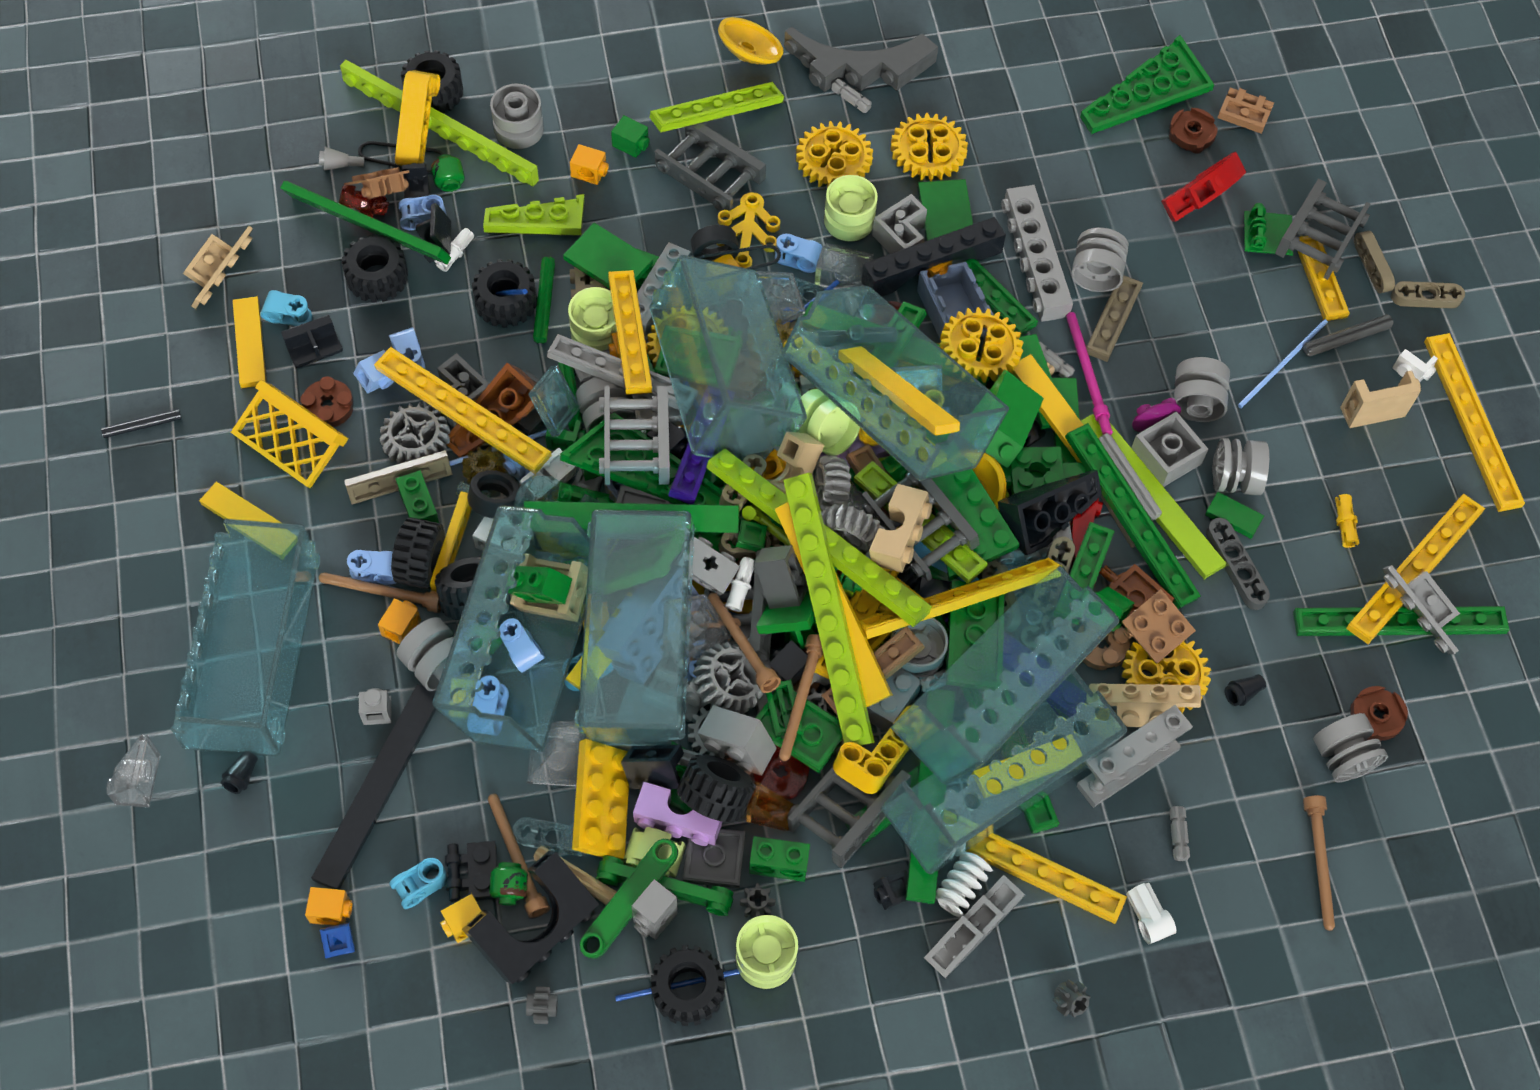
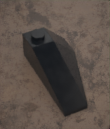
(1046, 509)

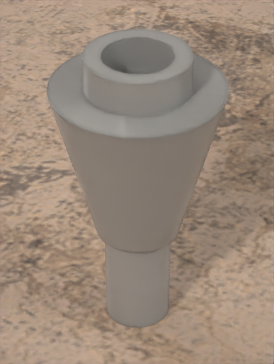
(335, 159)

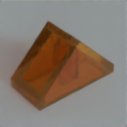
(768, 808)

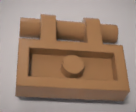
(1246, 110)

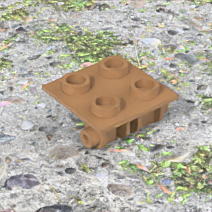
(381, 182)
(1158, 626)

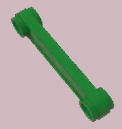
(716, 900)
(619, 909)

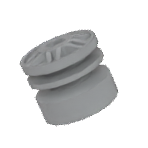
(1100, 260)
(1246, 466)
(1352, 753)

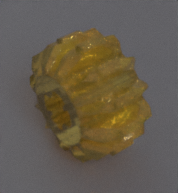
(482, 461)

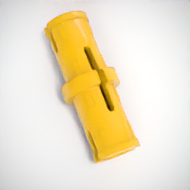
(1347, 520)

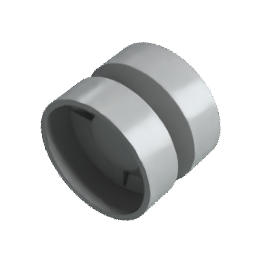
(517, 116)
(1202, 389)
(588, 401)
(935, 641)
(426, 651)

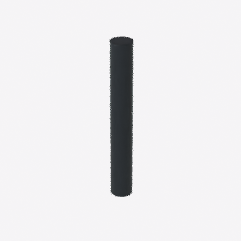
(141, 423)

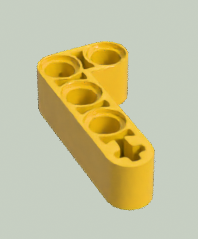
(414, 116)
(867, 769)

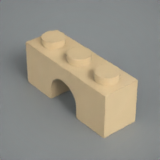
(800, 454)
(895, 547)

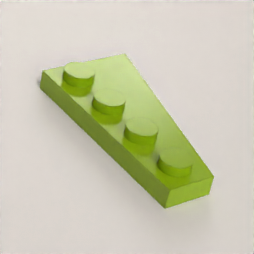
(555, 218)

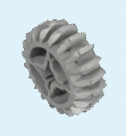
(423, 424)
(832, 481)
(852, 525)
(714, 678)

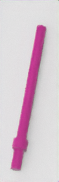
(1100, 410)

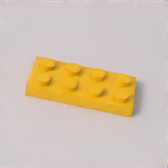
(600, 801)

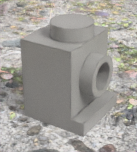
(375, 702)

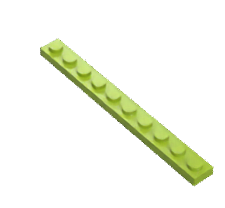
(444, 125)
(844, 555)
(828, 610)

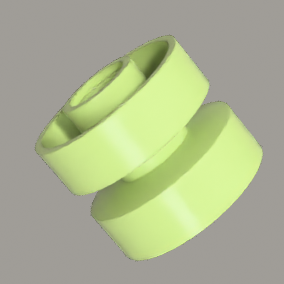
(850, 207)
(592, 317)
(827, 423)
(766, 951)

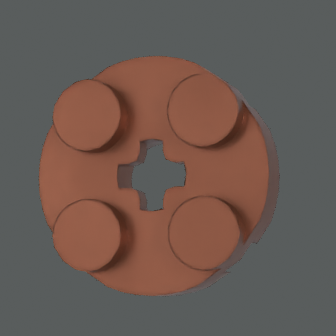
(1188, 139)
(332, 390)
(1393, 706)

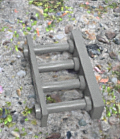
(658, 424)
(1133, 756)

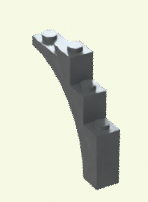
(861, 68)

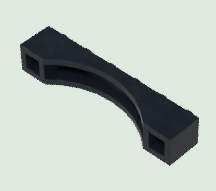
(971, 242)

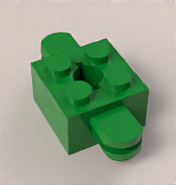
(1045, 460)

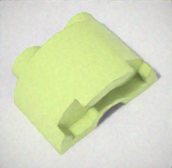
(641, 843)

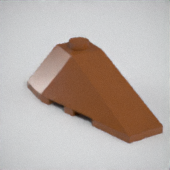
(505, 398)

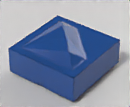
(337, 940)

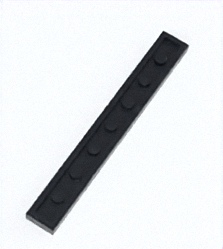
(376, 790)

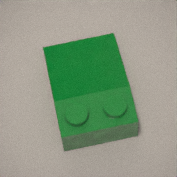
(1015, 427)

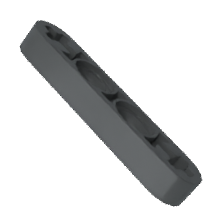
(1243, 561)

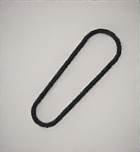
(389, 145)
(747, 249)

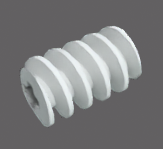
(960, 883)

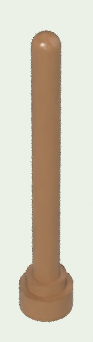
(428, 600)
(814, 652)
(765, 677)
(1315, 808)
(536, 904)

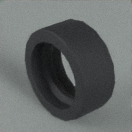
(714, 235)
(491, 481)

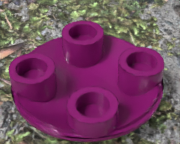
(1150, 415)

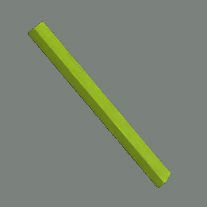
(1173, 518)

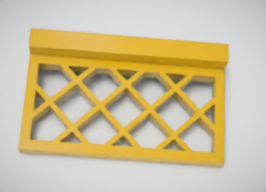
(296, 413)

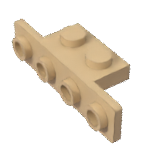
(211, 261)
(1143, 702)

